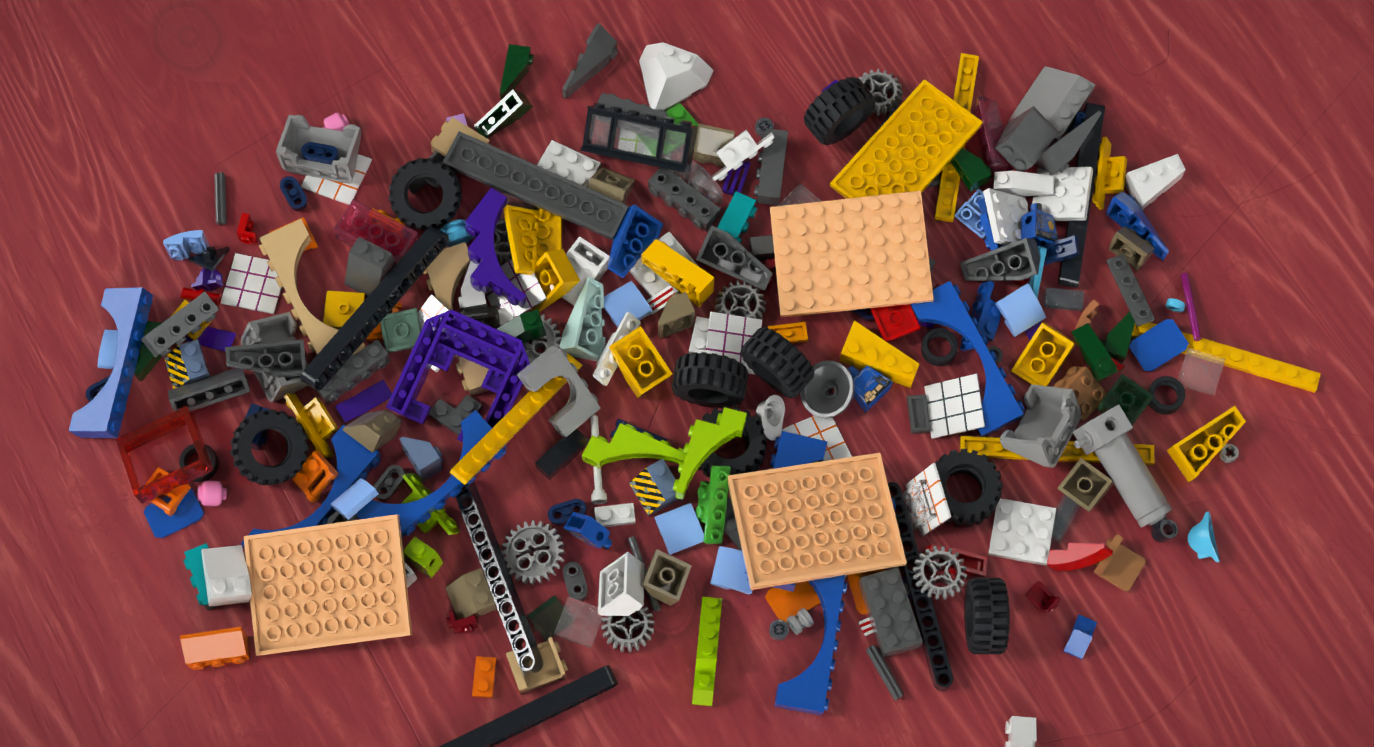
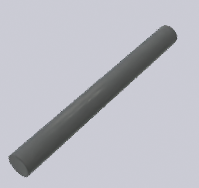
(636, 553)

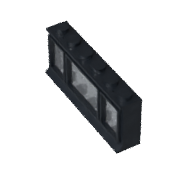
(639, 137)

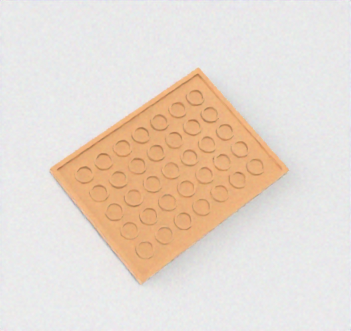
(851, 254)
(816, 521)
(328, 585)

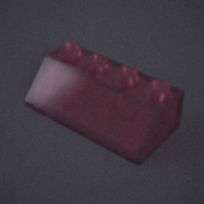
(990, 133)
(376, 228)

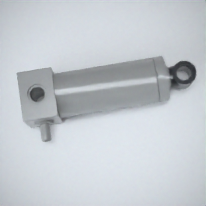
(1127, 470)

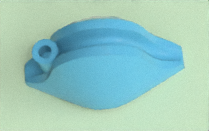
(456, 232)
(1202, 539)

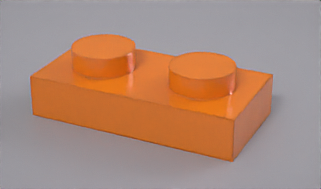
(484, 677)

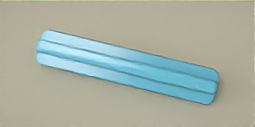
(1034, 281)

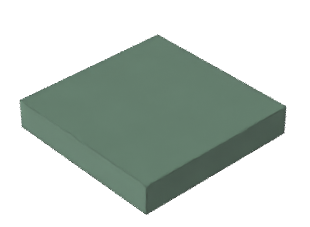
(400, 330)

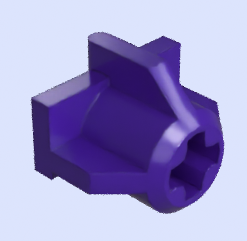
(208, 280)

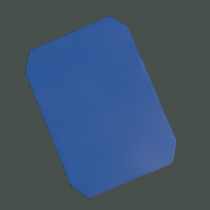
(1158, 345)
(187, 513)

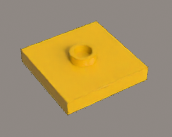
(340, 307)

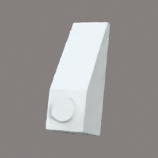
(1023, 183)
(470, 297)

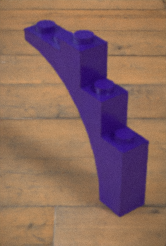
(489, 273)

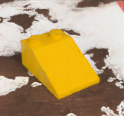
(555, 277)
(1043, 355)
(639, 362)

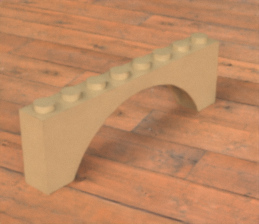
(284, 251)
(443, 279)

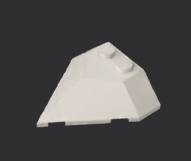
(672, 74)

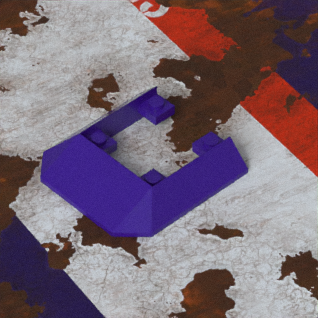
(461, 336)

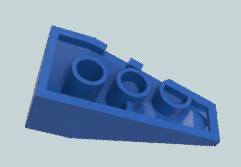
(1128, 213)
(632, 238)

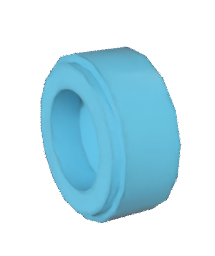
(1175, 305)

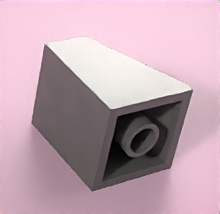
(1025, 139)
(367, 266)

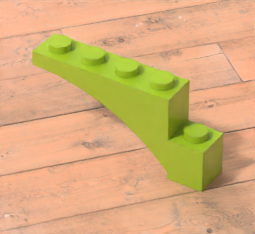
(704, 441)
(629, 444)
(707, 651)

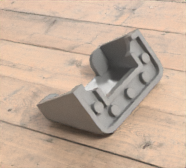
(298, 132)
(269, 330)
(1045, 426)

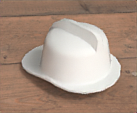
(771, 415)

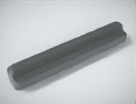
(220, 199)
(884, 672)

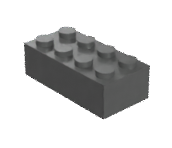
(890, 612)

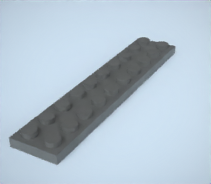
(535, 185)

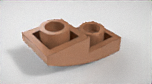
(1088, 314)

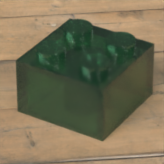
(1130, 397)

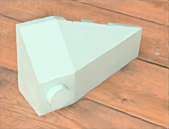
(583, 331)

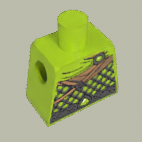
(421, 555)

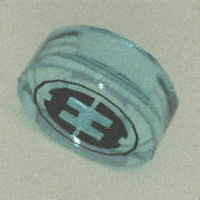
(762, 124)
(778, 630)

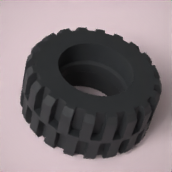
(839, 110)
(425, 168)
(777, 362)
(710, 380)
(295, 442)
(755, 450)
(984, 473)
(986, 616)

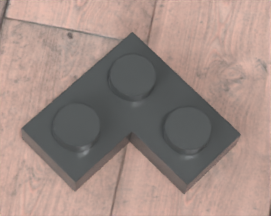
(451, 417)

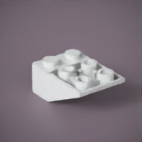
(587, 262)

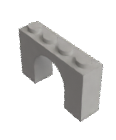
(581, 402)

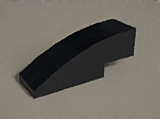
(561, 454)

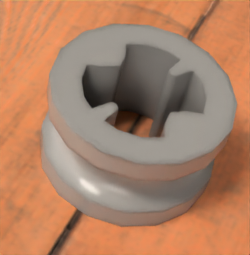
(1226, 459)

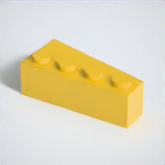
(679, 272)
(868, 349)
(1201, 446)

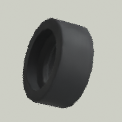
(939, 333)
(1176, 386)
(191, 450)

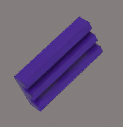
(731, 191)

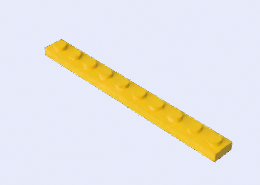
(950, 178)
(1248, 361)
(507, 427)
(993, 449)

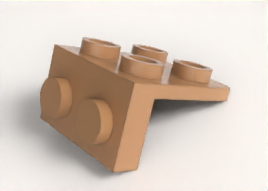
(1085, 387)
(1120, 567)

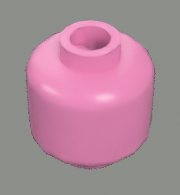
(336, 122)
(211, 493)

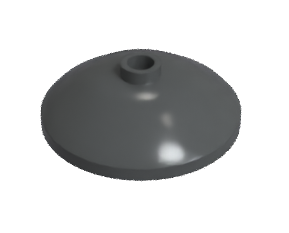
(817, 393)

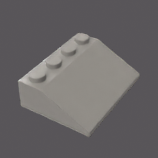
(1057, 97)

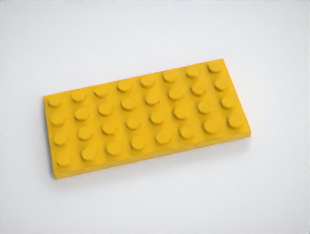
(909, 146)

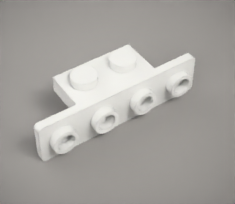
(738, 150)
(607, 364)

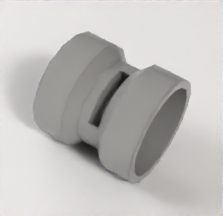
(800, 621)

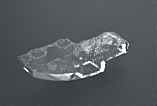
(702, 182)

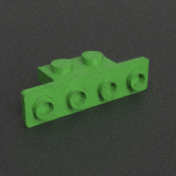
(713, 504)

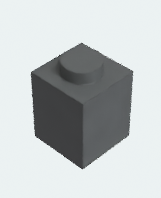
(762, 247)

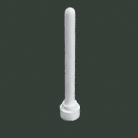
(599, 495)

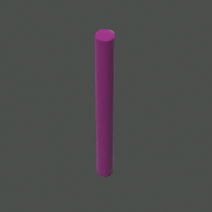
(1191, 307)

